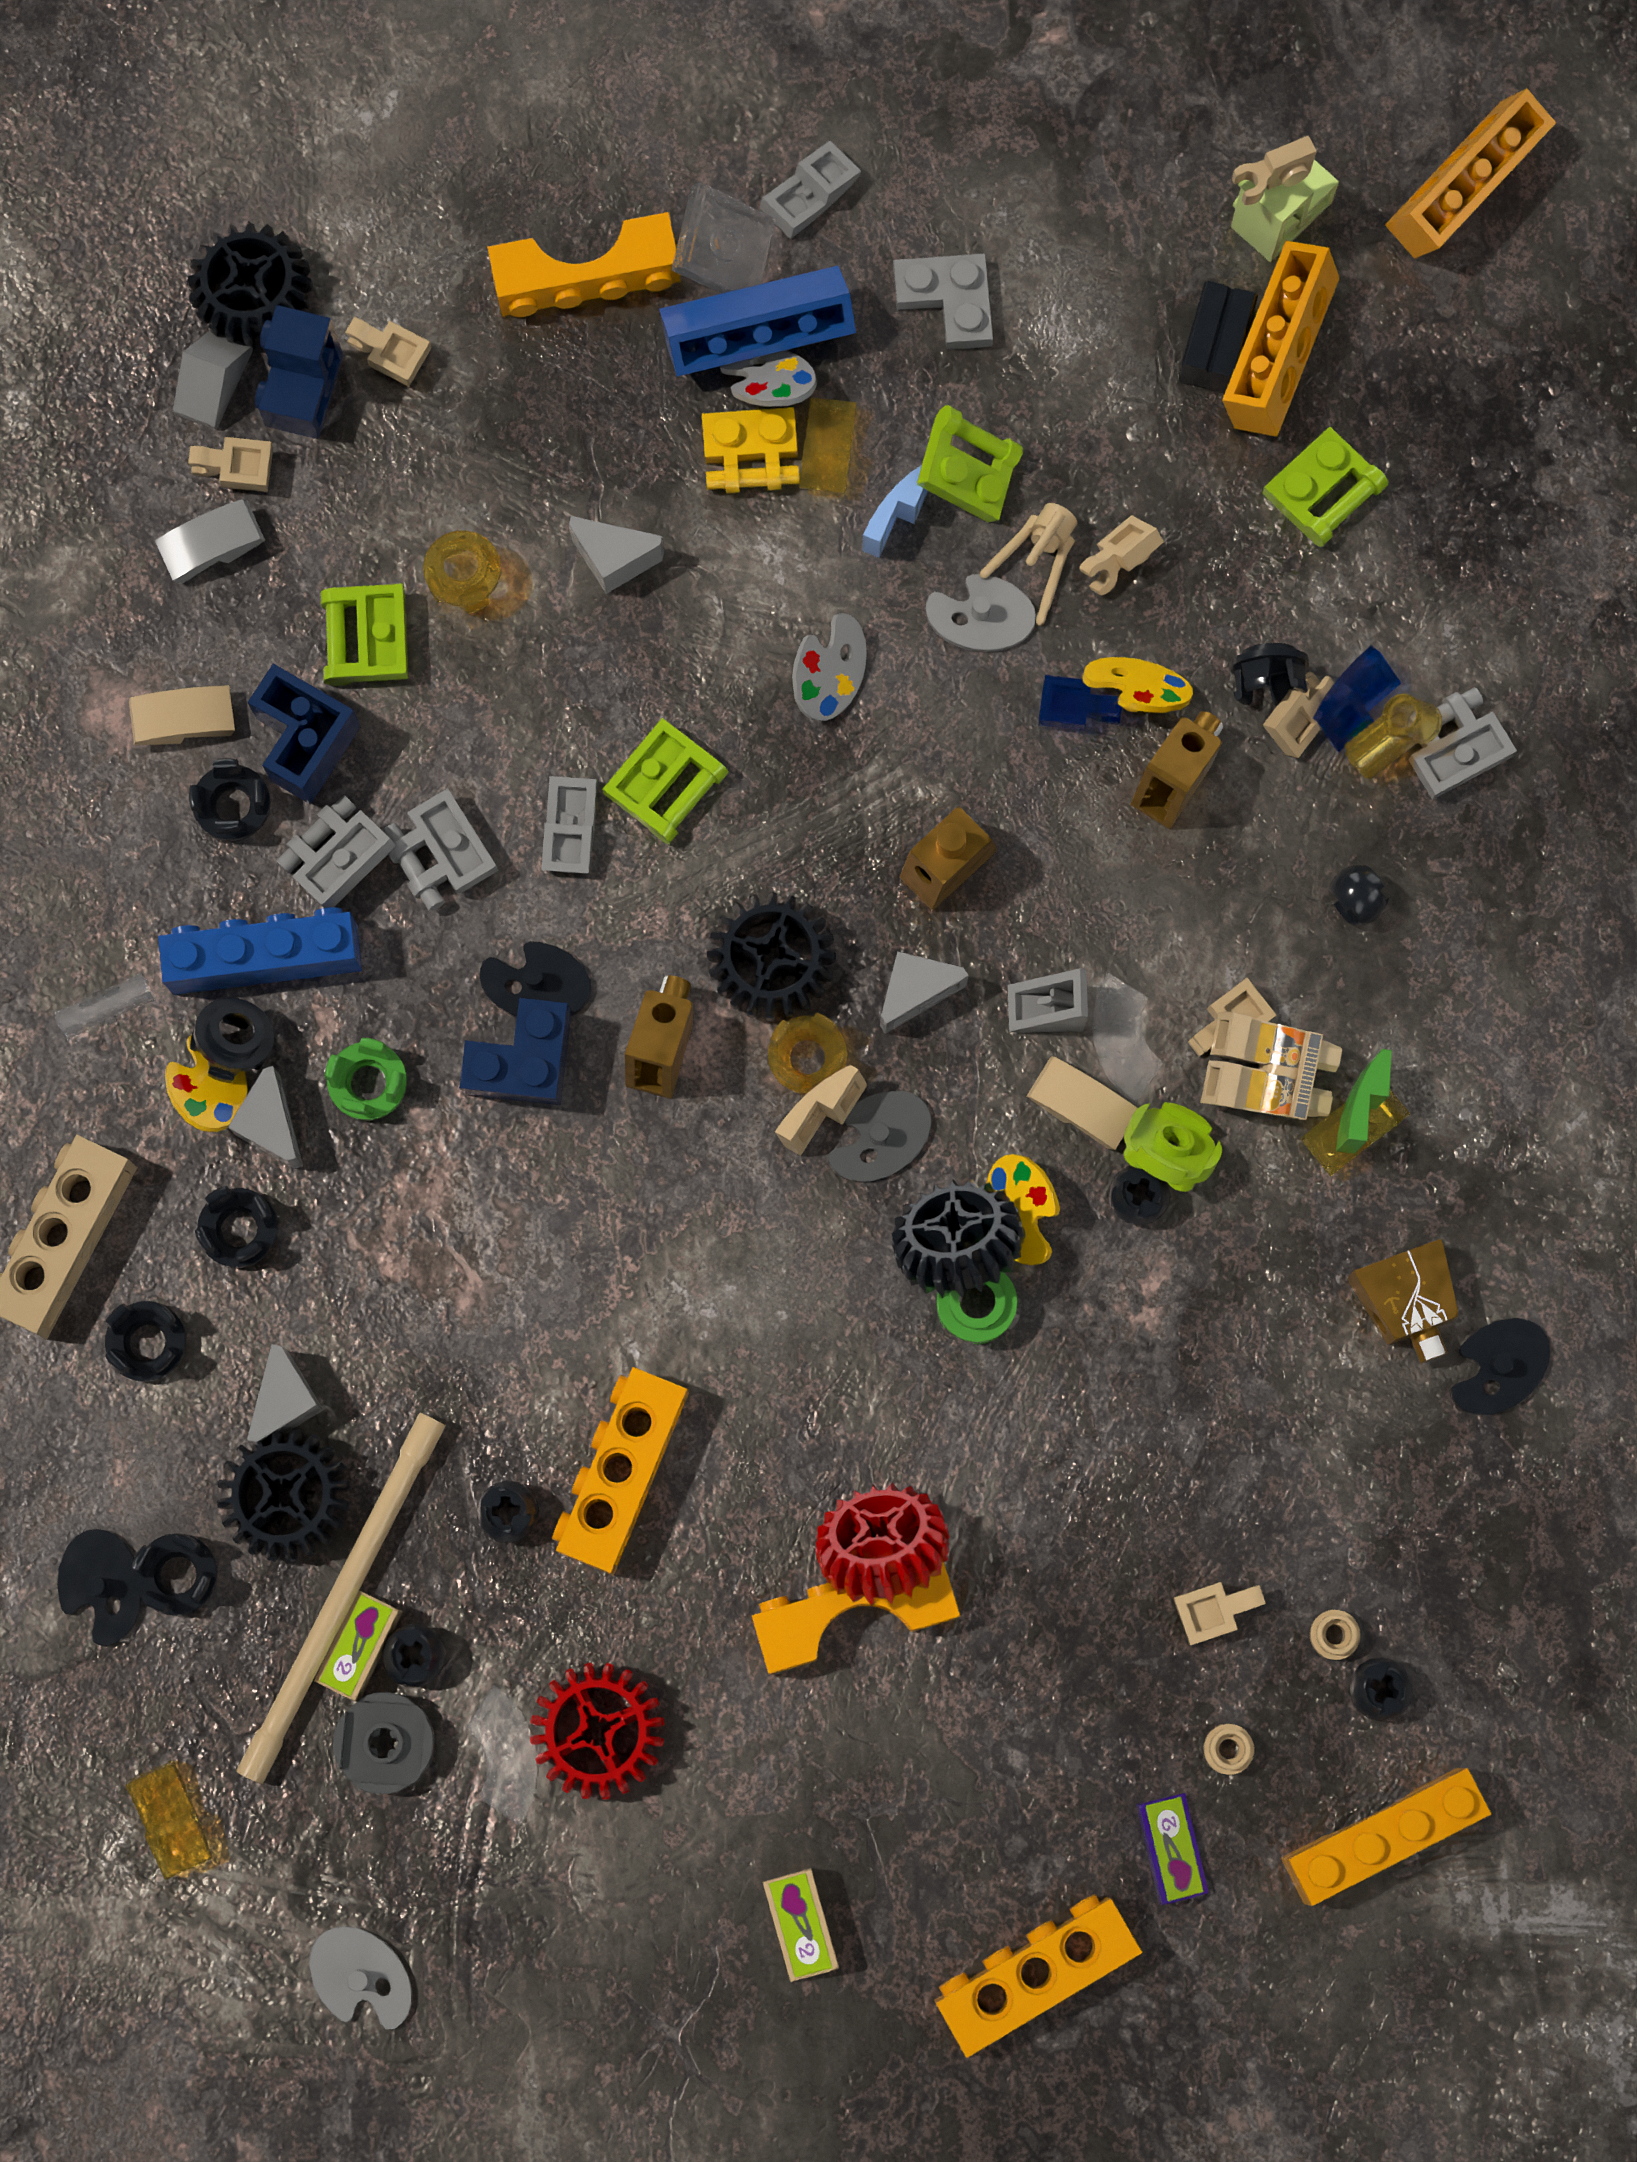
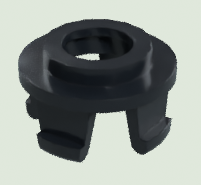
(1269, 666)
(223, 777)
(228, 1058)
(218, 1208)
(125, 1321)
(148, 1569)

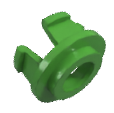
(359, 1055)
(981, 1329)

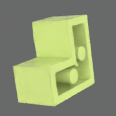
(1283, 211)

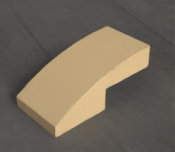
(181, 714)
(830, 1098)
(1082, 1102)

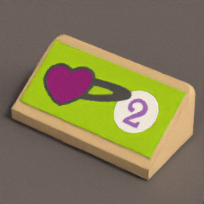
(358, 1646)
(801, 1925)

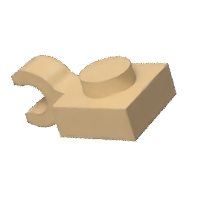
(1280, 166)
(392, 352)
(241, 463)
(1125, 548)
(1293, 721)
(1241, 999)
(1210, 1612)

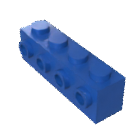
(758, 320)
(259, 952)

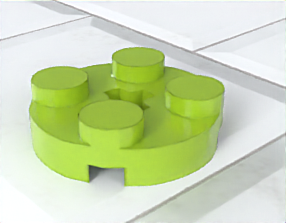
(1178, 1165)

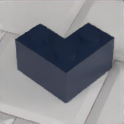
(302, 372)
(312, 730)
(531, 1066)

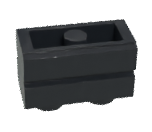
(1217, 336)

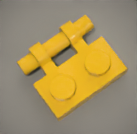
(750, 437)

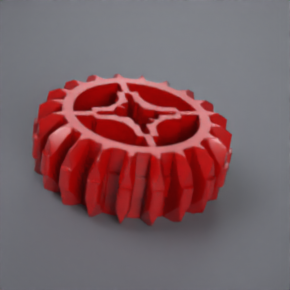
(882, 1544)
(558, 1750)

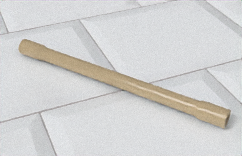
(269, 1738)

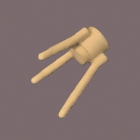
(1049, 532)

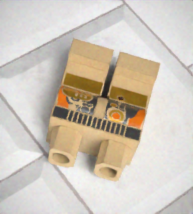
(1285, 1069)

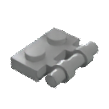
(1464, 753)
(452, 843)
(343, 859)

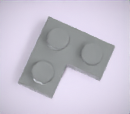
(951, 283)

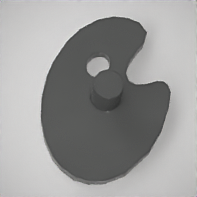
(891, 1125)

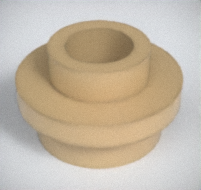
(1350, 1632)
(1244, 1745)

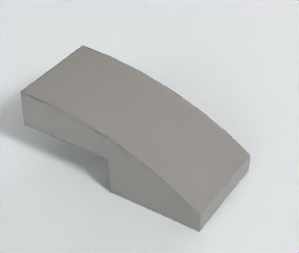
(811, 190)
(210, 538)
(569, 824)

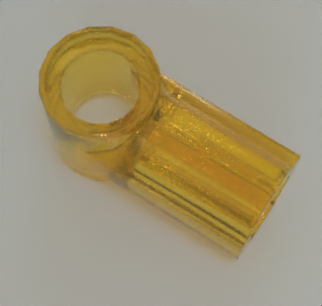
(1390, 735)

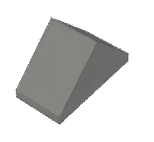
(209, 378)
(615, 551)
(917, 986)
(1049, 1003)
(266, 1120)
(283, 1398)

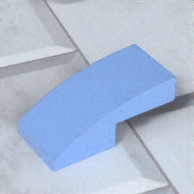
(901, 502)

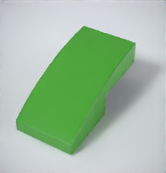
(1367, 1093)

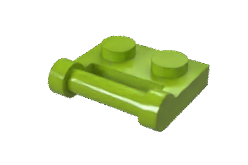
(1314, 476)
(961, 477)
(380, 634)
(651, 773)

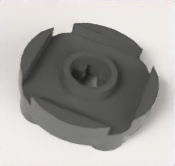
(362, 1762)

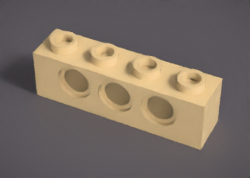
(86, 1221)

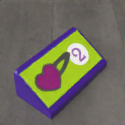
(1172, 1849)

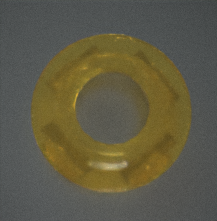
(469, 593)
(799, 1029)

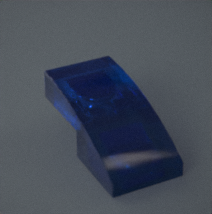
(1352, 696)

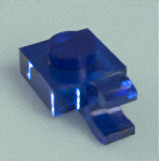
(1069, 703)

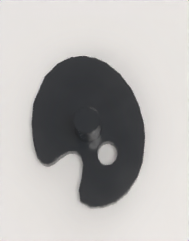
(546, 976)
(1506, 1352)
(91, 1573)

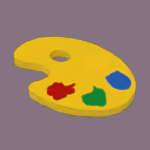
(1143, 683)
(203, 1100)
(1032, 1196)

